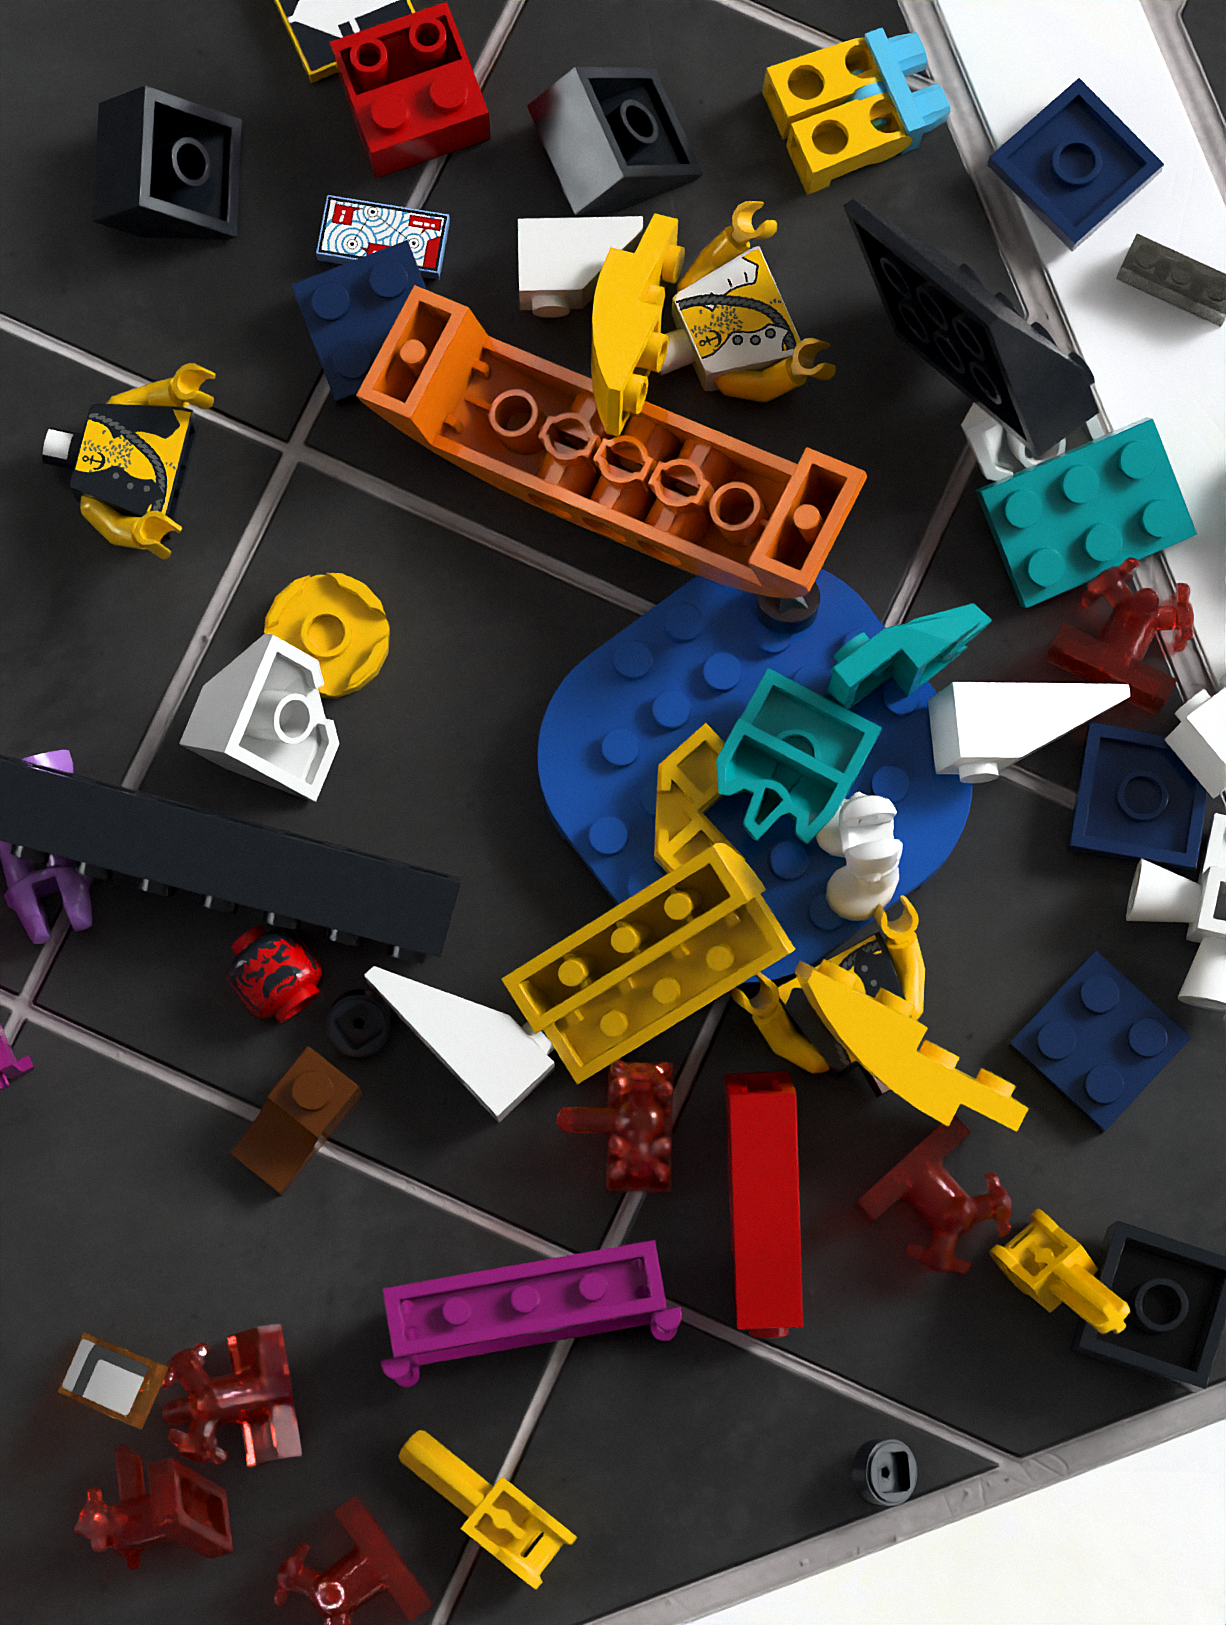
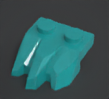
(905, 652)
(793, 756)

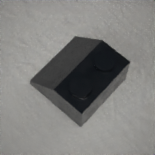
(613, 138)
(166, 167)

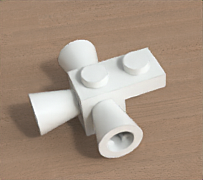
(1168, 897)

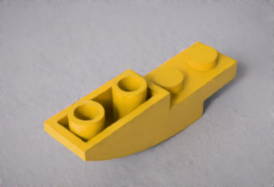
(628, 321)
(886, 1044)

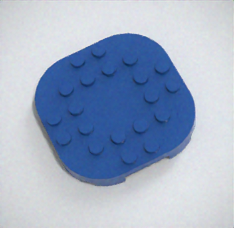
(700, 664)

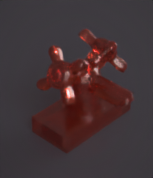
(1126, 637)
(635, 1125)

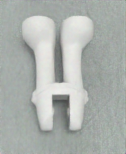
(864, 837)

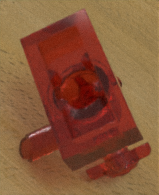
(938, 1199)
(252, 1396)
(177, 1509)
(356, 1576)

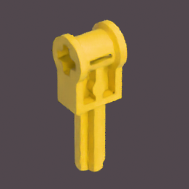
(1057, 1269)
(497, 1515)

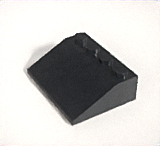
(974, 335)

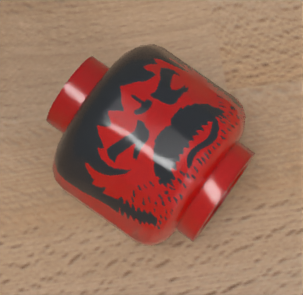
(274, 973)

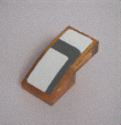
(112, 1380)

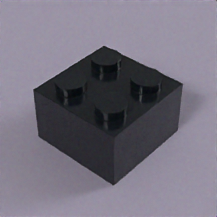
(1173, 1303)

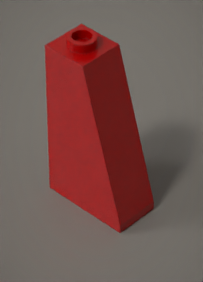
(764, 1202)

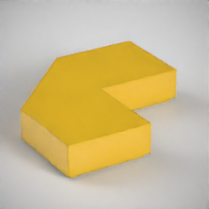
(684, 793)

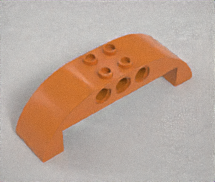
(654, 488)

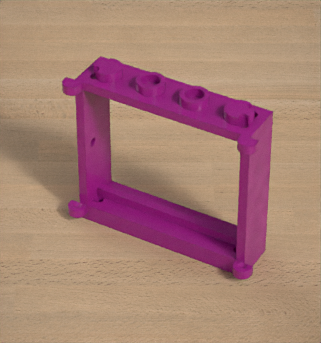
(525, 1307)

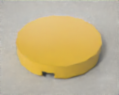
(337, 625)

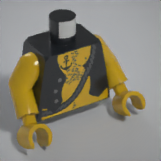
(134, 459)
(796, 1029)

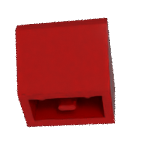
(411, 90)

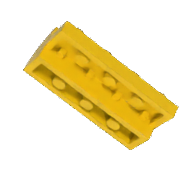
(650, 961)

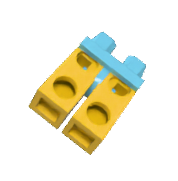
(852, 105)

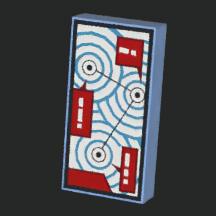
(363, 227)

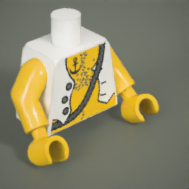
(737, 322)

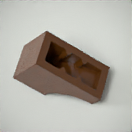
(296, 1120)

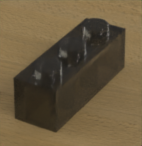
(1175, 279)

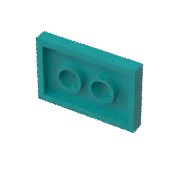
(1086, 512)

